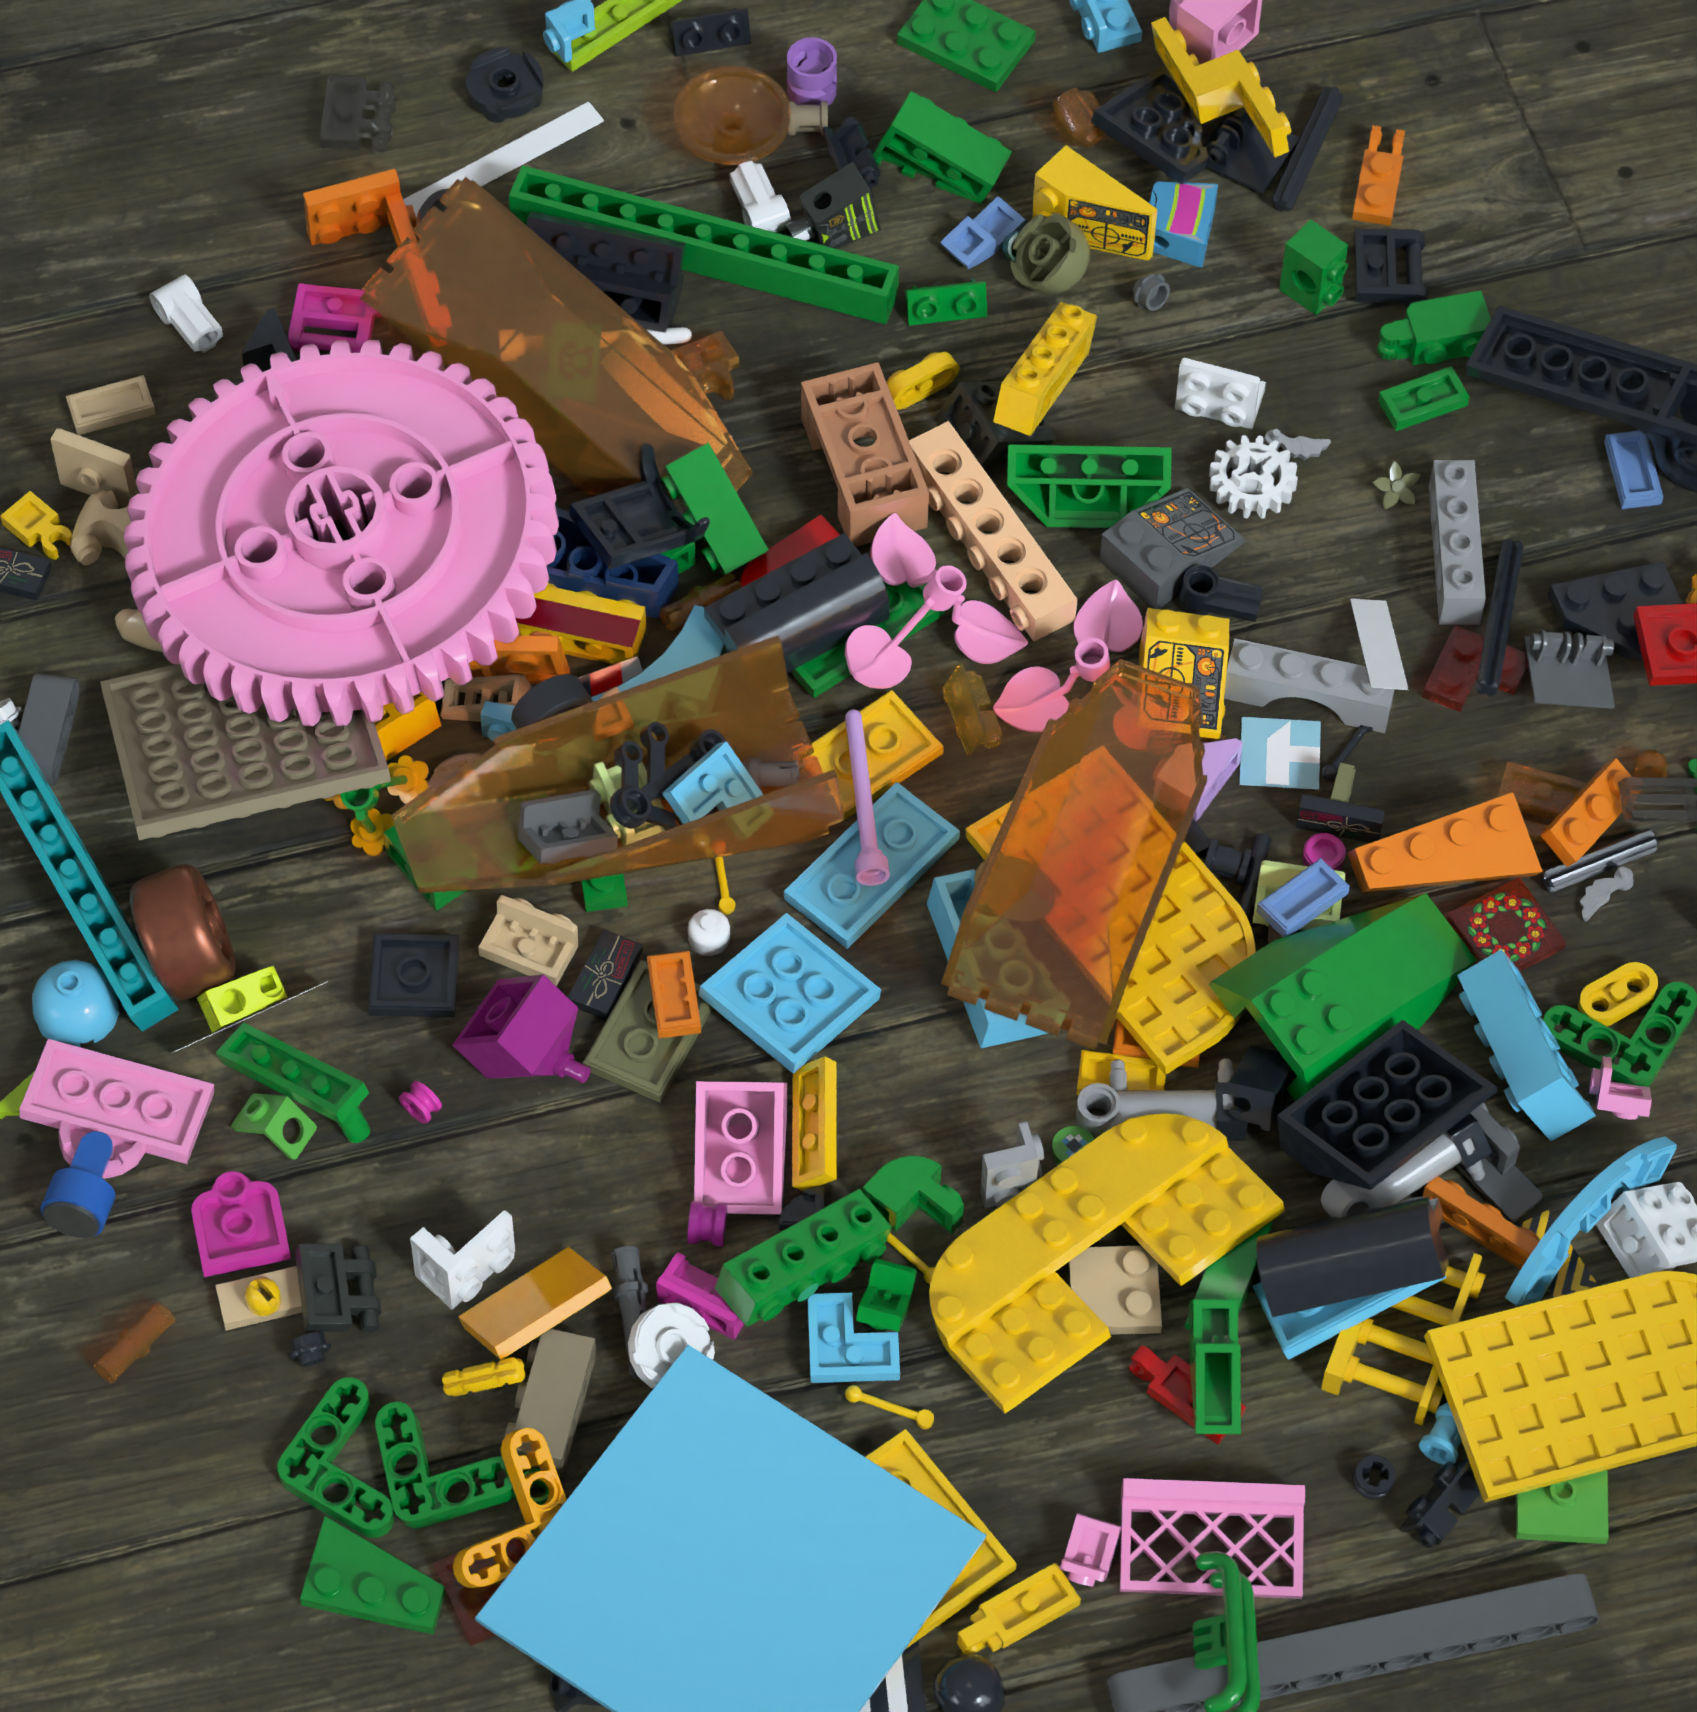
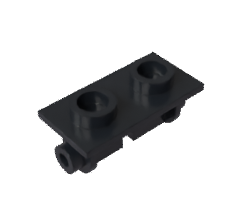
(711, 32)
(845, 148)
(1429, 1512)

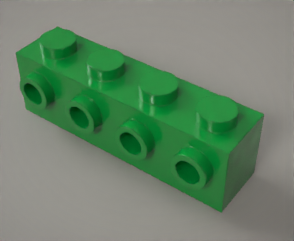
(803, 1258)

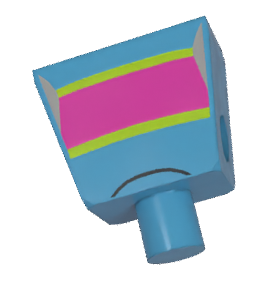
(1183, 219)

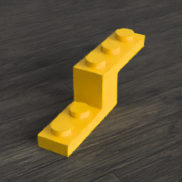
(1221, 86)

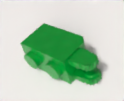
(1436, 329)

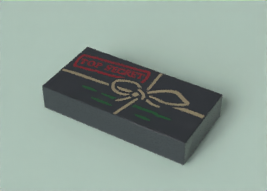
(23, 573)
(1340, 818)
(605, 974)

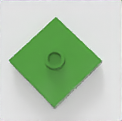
(1565, 1511)

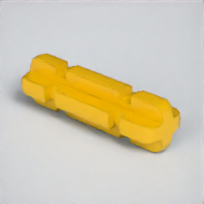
(483, 1377)

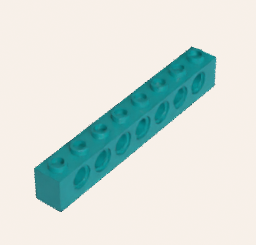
(80, 883)

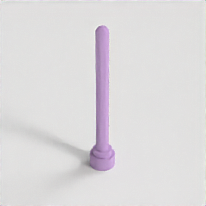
(871, 864)

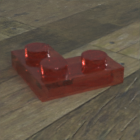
(1459, 667)

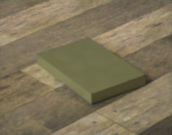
(629, 1044)

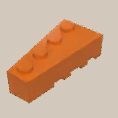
(1458, 848)

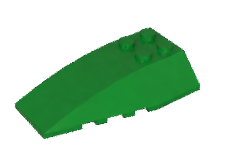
(1346, 984)

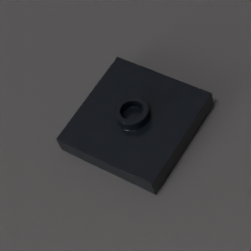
(414, 975)

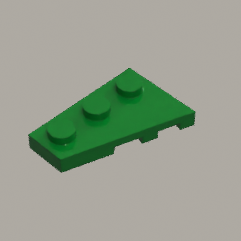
(368, 1583)

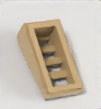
(502, 685)

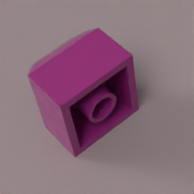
(522, 1031)

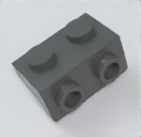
(565, 827)

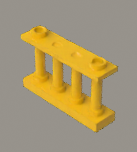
(1346, 1367)

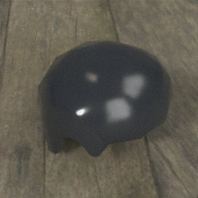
(969, 1685)

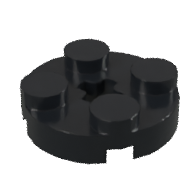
(507, 102)

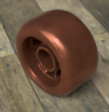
(182, 931)

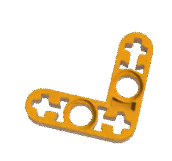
(535, 1515)

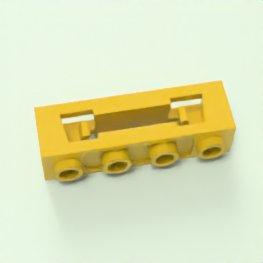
(1045, 368)

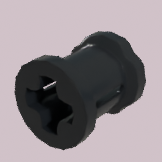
(1227, 861)

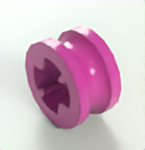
(420, 1102)

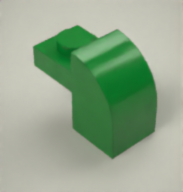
(912, 1185)

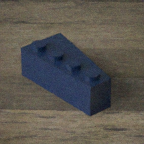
(580, 568)

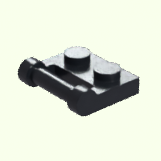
(1377, 265)

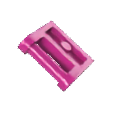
(329, 309)

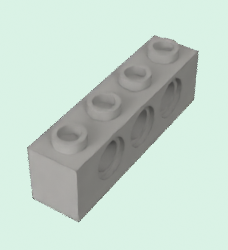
(1457, 542)

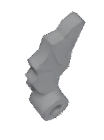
(1299, 446)
(1600, 891)

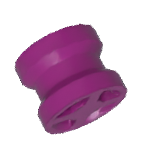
(707, 1223)

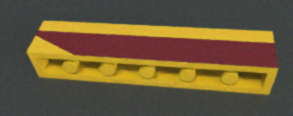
(588, 624)

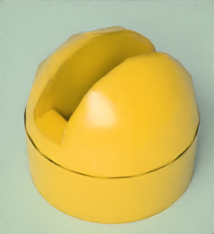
(256, 1302)

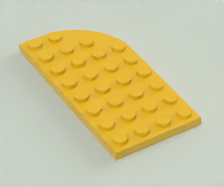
(1191, 942)
(1573, 1382)

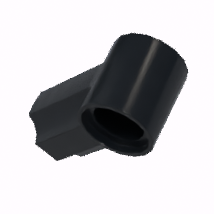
(1221, 595)

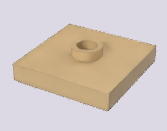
(93, 466)

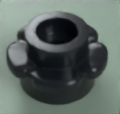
(309, 1349)

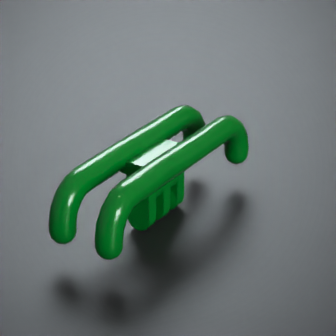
(1229, 1636)

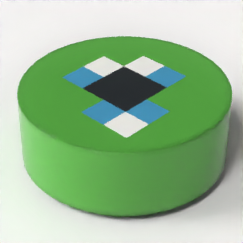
(1068, 1142)

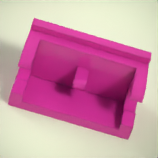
(695, 1289)

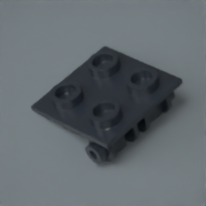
(1241, 152)

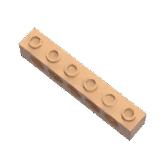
(1037, 613)

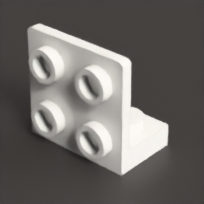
(1218, 393)
(1652, 1229)
(460, 1274)

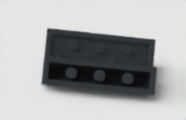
(629, 267)
(806, 602)
(1352, 1256)

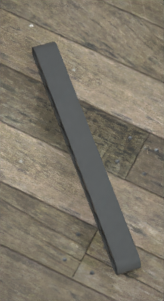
(1372, 1646)

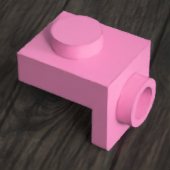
(1622, 1099)
(1090, 1550)

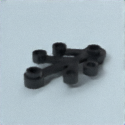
(633, 805)

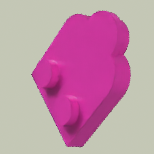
(239, 1225)

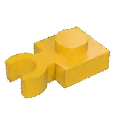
(35, 521)

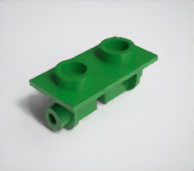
(946, 302)

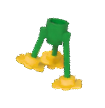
(369, 824)

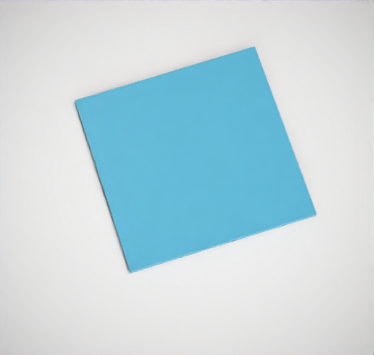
(729, 1561)

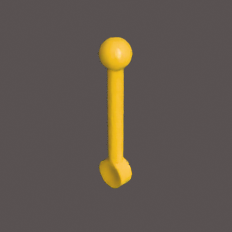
(726, 904)
(909, 1255)
(923, 1418)

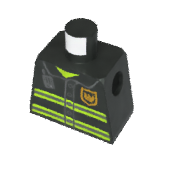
(837, 210)

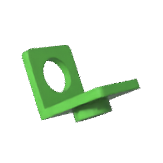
(267, 1116)

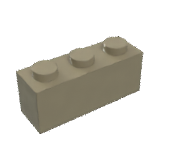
(555, 1391)

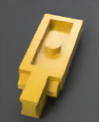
(1019, 1611)

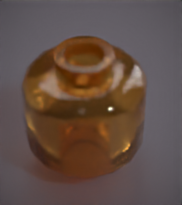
(1073, 118)

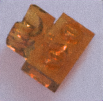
(711, 361)

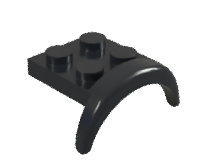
(635, 518)

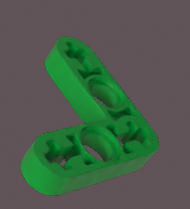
(1637, 1048)
(323, 1473)
(428, 1488)

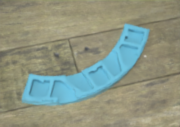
(1629, 1172)

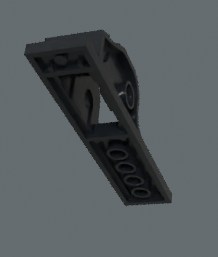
(1597, 378)

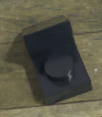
(267, 340)

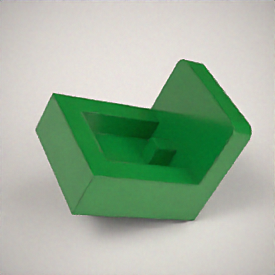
(887, 1296)

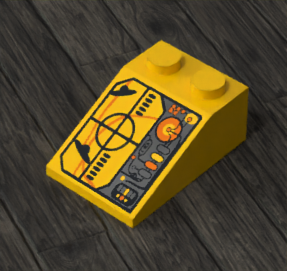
(1102, 207)
(1191, 651)

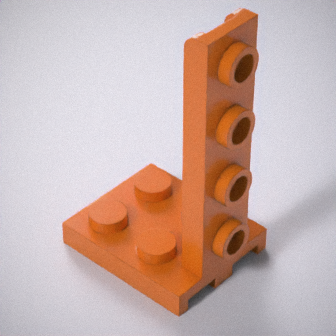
(359, 208)
(534, 655)

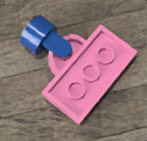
(106, 1122)

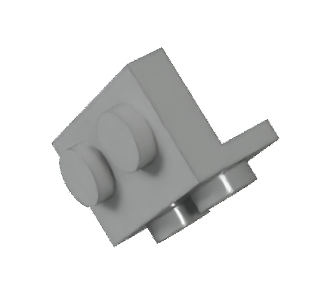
(1012, 1169)

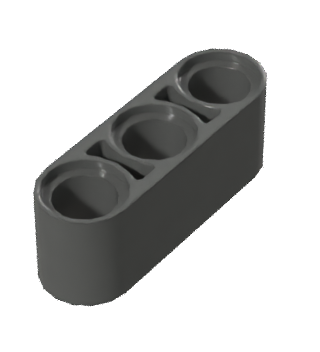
(49, 721)

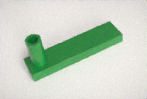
(298, 1077)

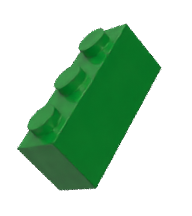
(709, 493)

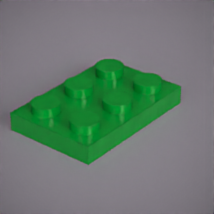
(967, 39)

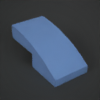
(983, 236)

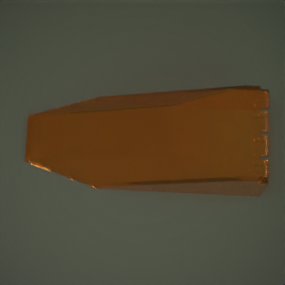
(547, 341)
(470, 824)
(1084, 857)

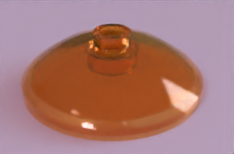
(727, 101)

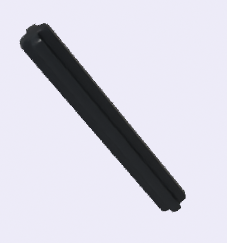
(1499, 617)

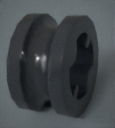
(1364, 1467)

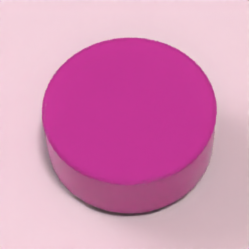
(1327, 848)

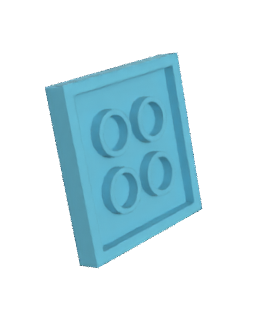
(789, 992)

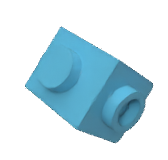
(566, 24)

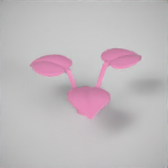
(905, 556)
(1103, 623)

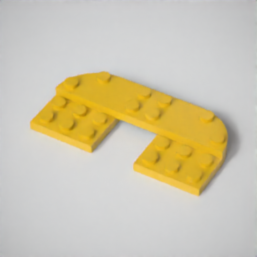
(1155, 1175)

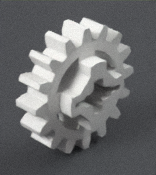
(1253, 476)

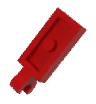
(1169, 1384)

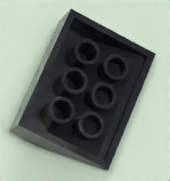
(1380, 1108)

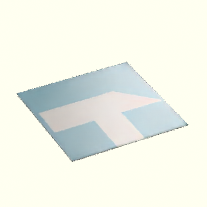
(1280, 753)

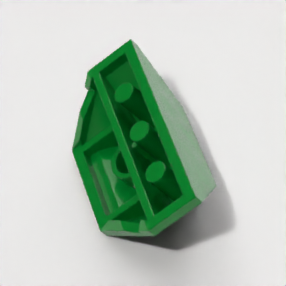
(1087, 482)

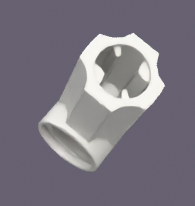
(758, 200)
(183, 307)

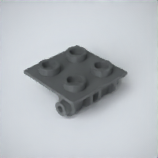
(1570, 669)

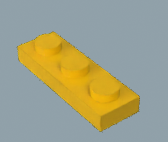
(814, 1124)

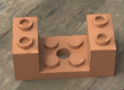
(872, 478)

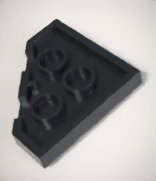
(1156, 125)
(1608, 603)

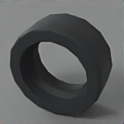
(549, 699)

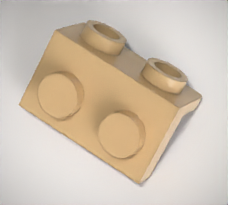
(530, 939)

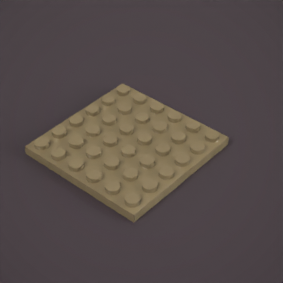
(208, 762)

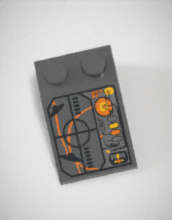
(1162, 541)

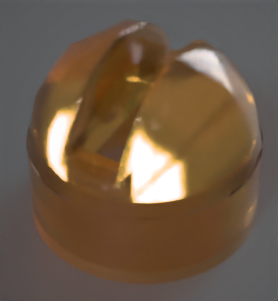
(1656, 765)

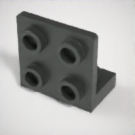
(972, 414)

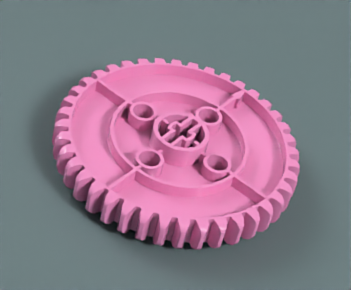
(276, 618)

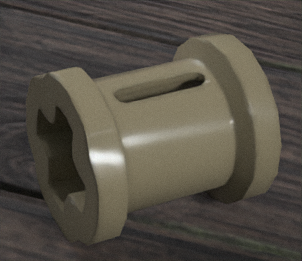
(808, 118)

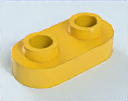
(922, 379)
(1613, 993)

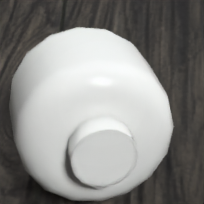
(708, 932)

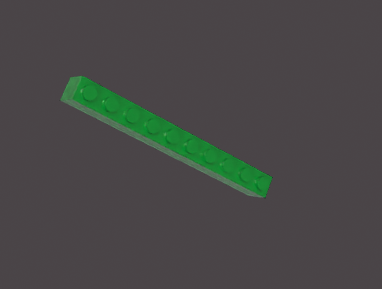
(721, 246)

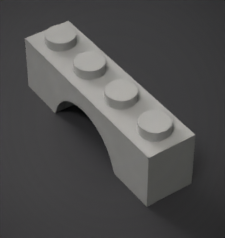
(1267, 673)

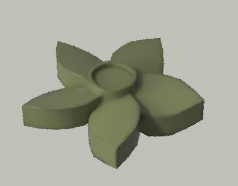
(1396, 486)

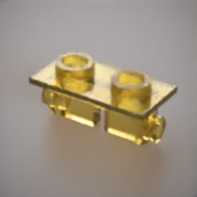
(965, 696)

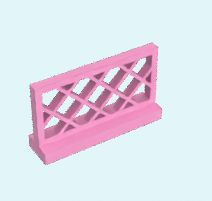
(1211, 1499)

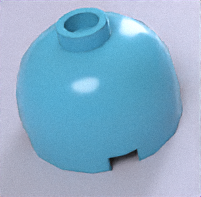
(74, 1003)

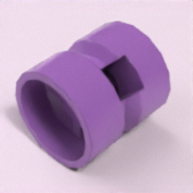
(811, 72)

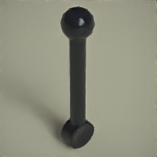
(1330, 771)

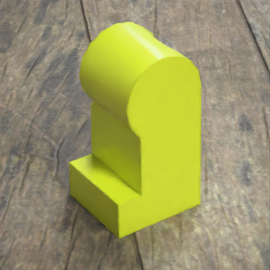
(241, 998)

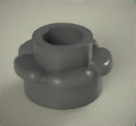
(1151, 291)

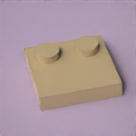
(1119, 1287)

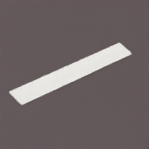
(516, 152)

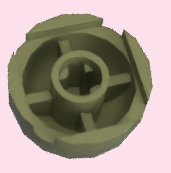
(1050, 254)

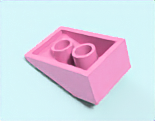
(740, 1145)

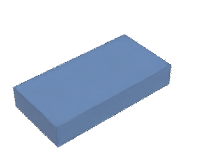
(1633, 469)
(1303, 898)

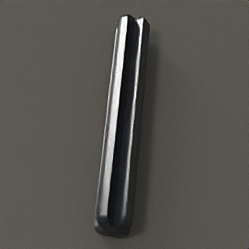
(1307, 149)

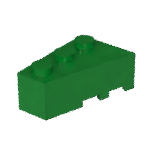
(941, 148)

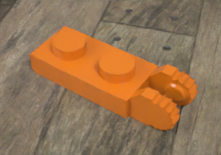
(1379, 180)

